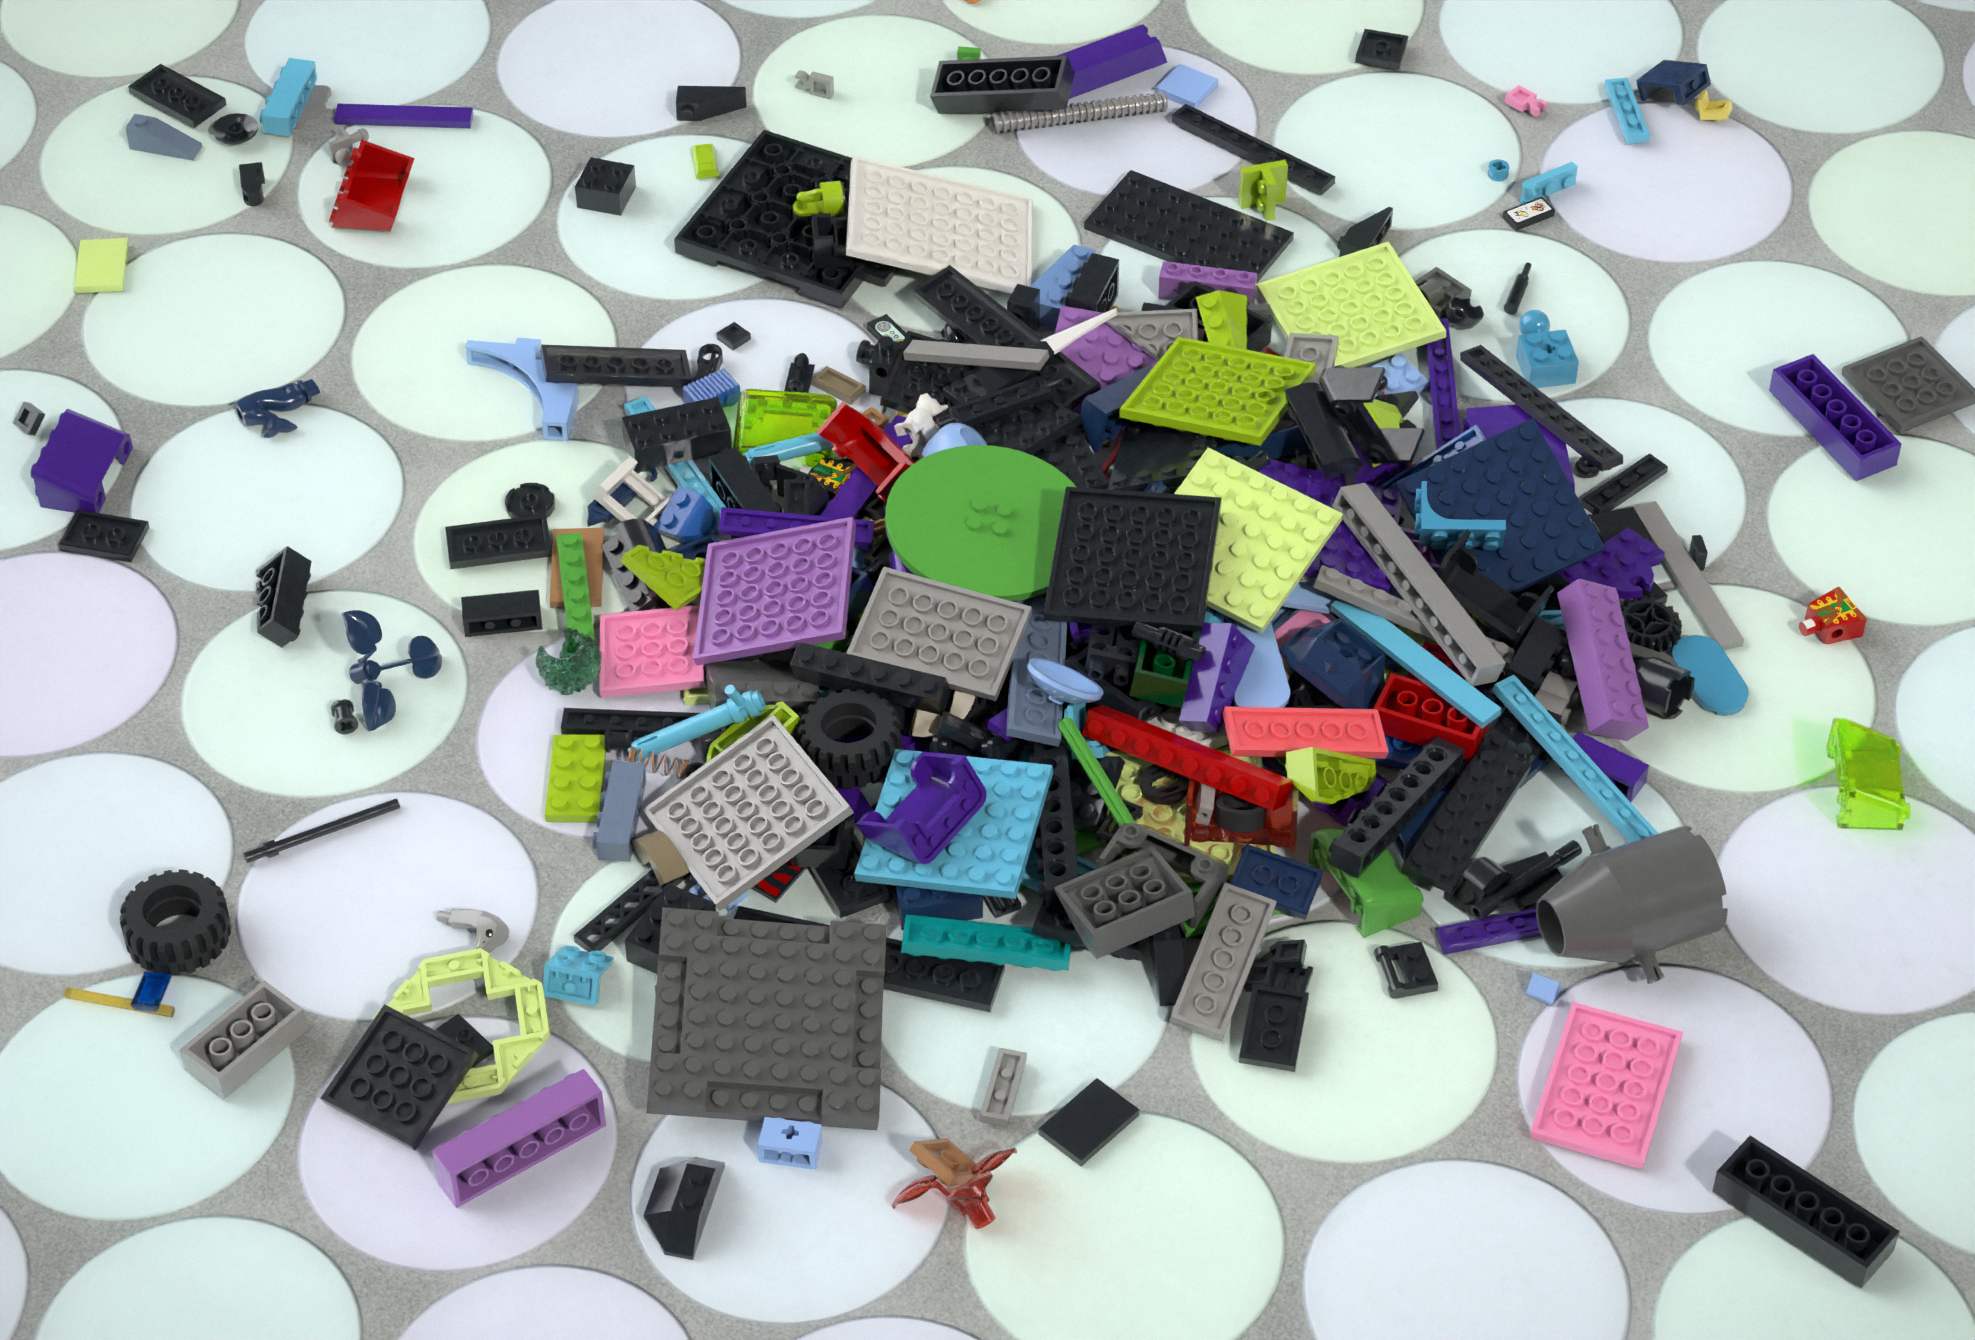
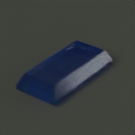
(151, 991)

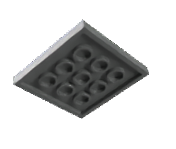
(1910, 384)

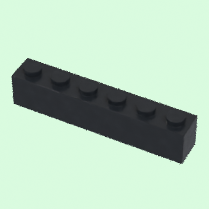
(889, 681)

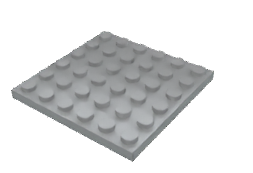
(748, 811)

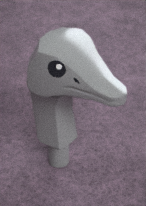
(490, 928)

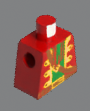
(1833, 618)

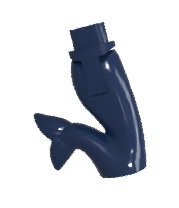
(253, 408)

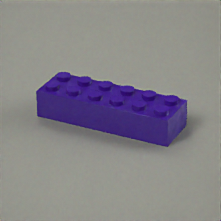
(1835, 417)

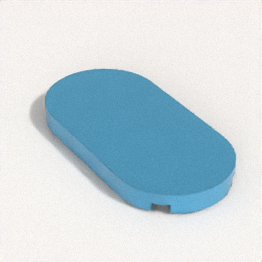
(1716, 679)

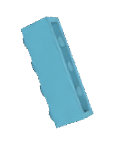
(288, 97)

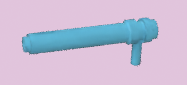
(791, 448)
(734, 711)

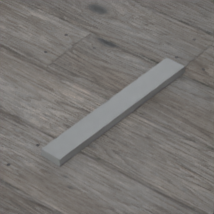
(1689, 577)

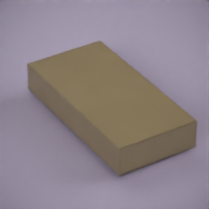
(838, 385)

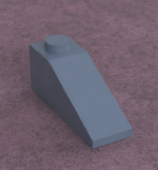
(160, 138)

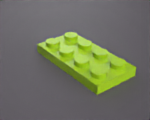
(575, 778)

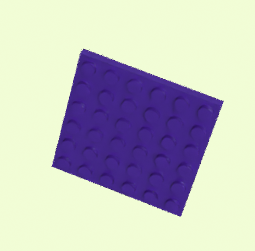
(1343, 548)

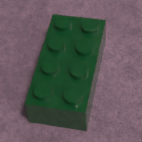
(1160, 675)

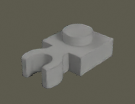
(818, 83)

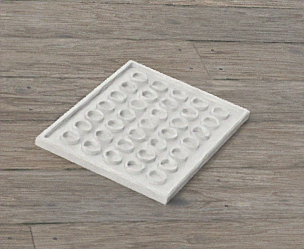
(939, 222)

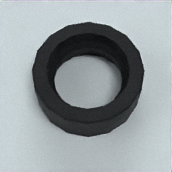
(1238, 814)

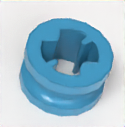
(1498, 170)

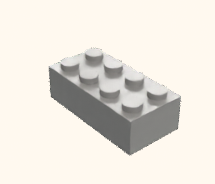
(243, 1039)

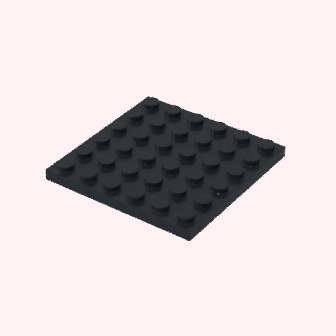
(1133, 558)

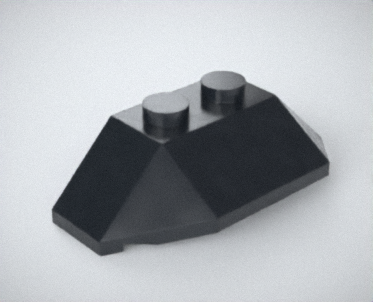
(682, 1204)

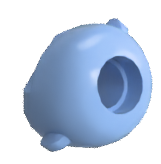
(953, 436)

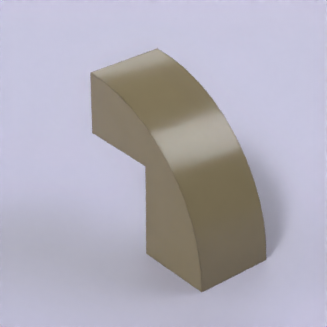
(926, 723)
(662, 855)

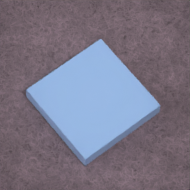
(1187, 85)

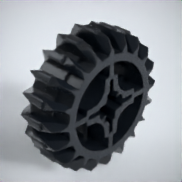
(1661, 622)

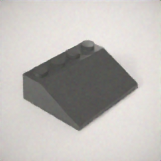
(772, 679)
(1126, 901)

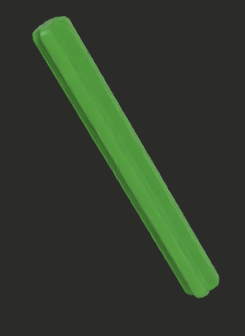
(1095, 772)

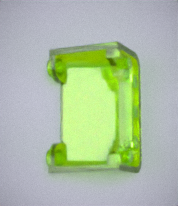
(779, 416)
(1867, 777)

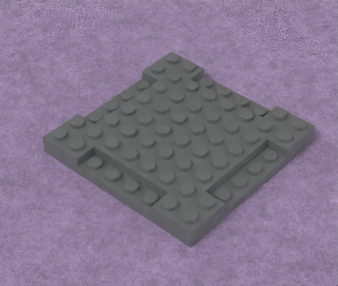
(768, 1020)

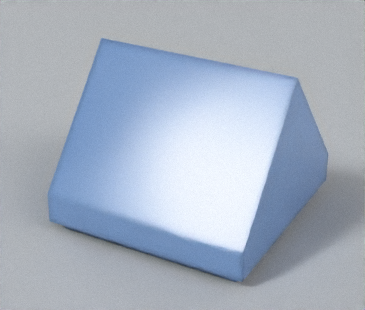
(1543, 988)

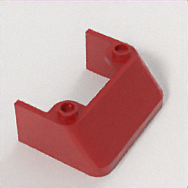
(866, 446)

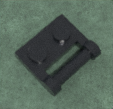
(1414, 968)

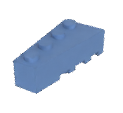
(1058, 282)

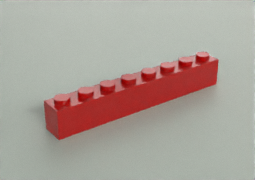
(1187, 757)

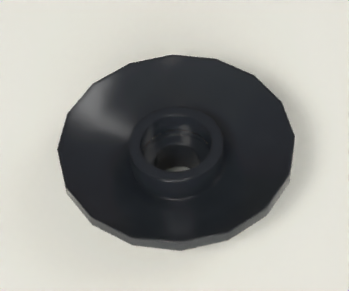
(235, 128)

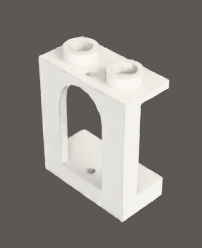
(626, 474)

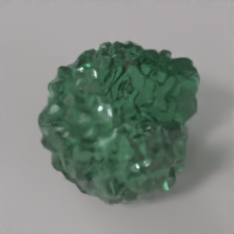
(576, 665)

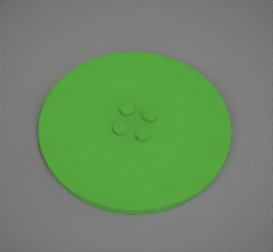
(978, 519)

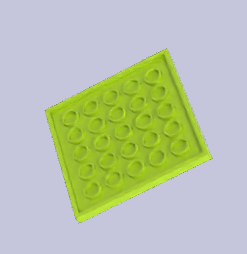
(1217, 391)

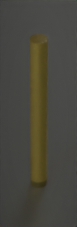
(113, 1001)

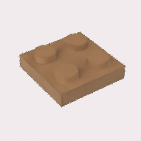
(945, 1160)

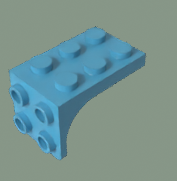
(1444, 532)

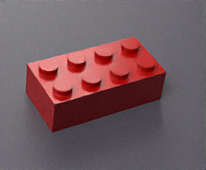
(1419, 715)

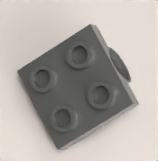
(1439, 288)

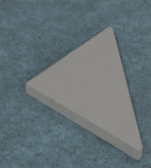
(1156, 329)

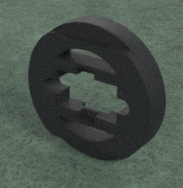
(1163, 795)

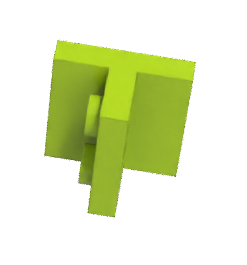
(1263, 187)

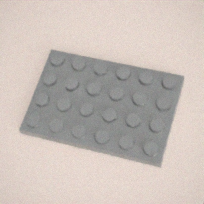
(941, 631)

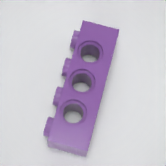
(1177, 277)

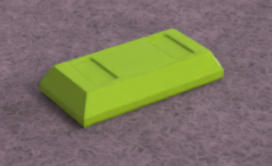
(705, 161)

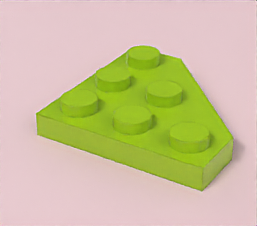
(667, 574)

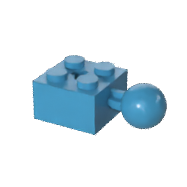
(1543, 354)

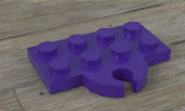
(1621, 565)

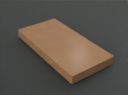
(594, 555)

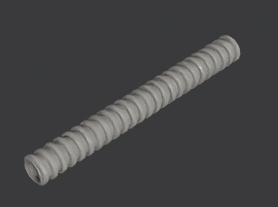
(1080, 112)

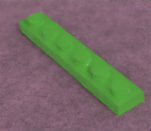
(575, 583)

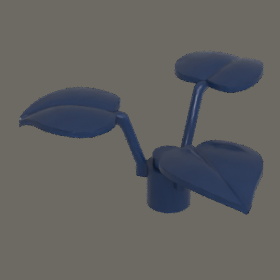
(377, 702)

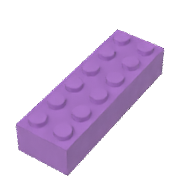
(1602, 660)
(519, 1138)

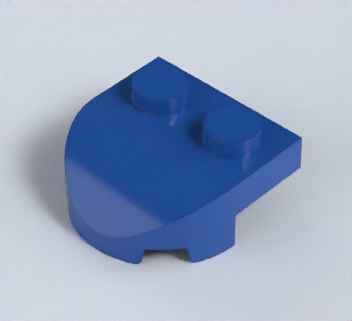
(686, 516)

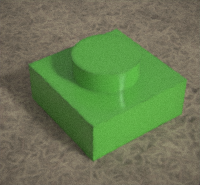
(968, 53)

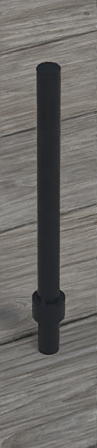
(273, 848)

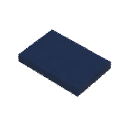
(1279, 879)

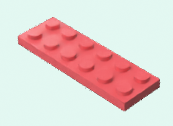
(1281, 730)

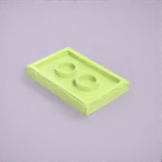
(101, 265)

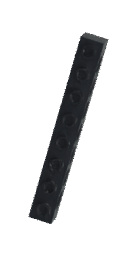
(1396, 807)
(1055, 823)

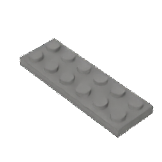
(1223, 962)

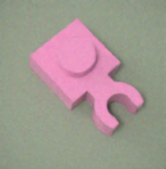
(1523, 99)

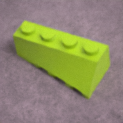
(1224, 318)

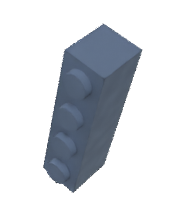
(620, 811)

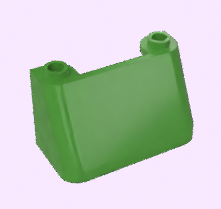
(1379, 895)

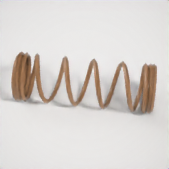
(684, 765)

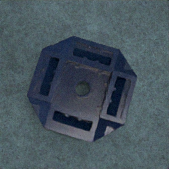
(1338, 663)

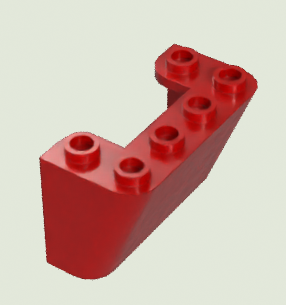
(372, 188)

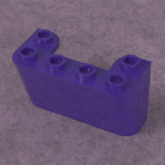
(76, 462)

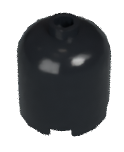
(1664, 686)

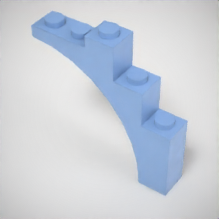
(524, 364)

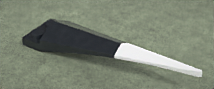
(991, 379)

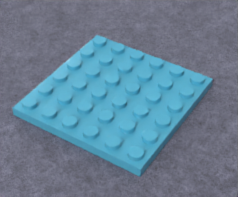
(987, 852)

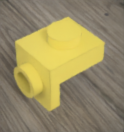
(1712, 110)

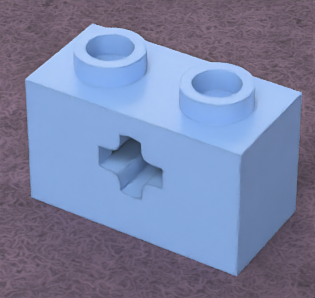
(790, 1143)

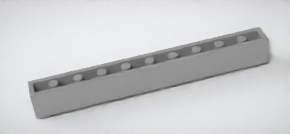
(1419, 585)

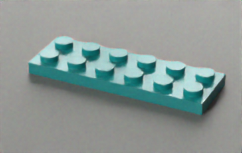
(983, 943)

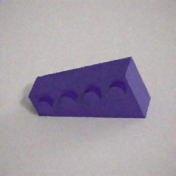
(1215, 676)

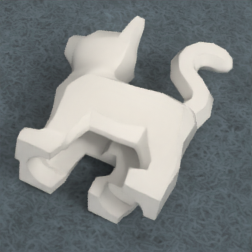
(920, 425)

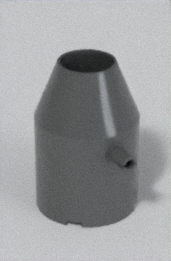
(1634, 899)

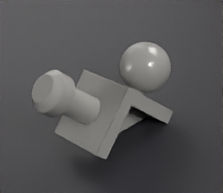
(342, 147)

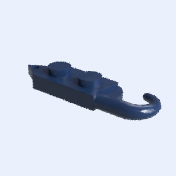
(623, 495)

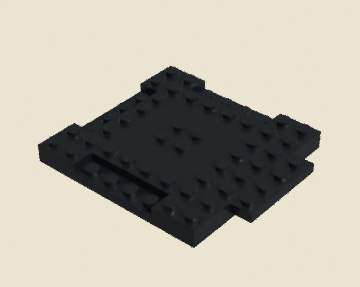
(754, 223)

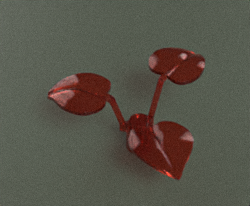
(972, 1192)

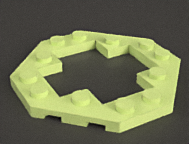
(500, 982)

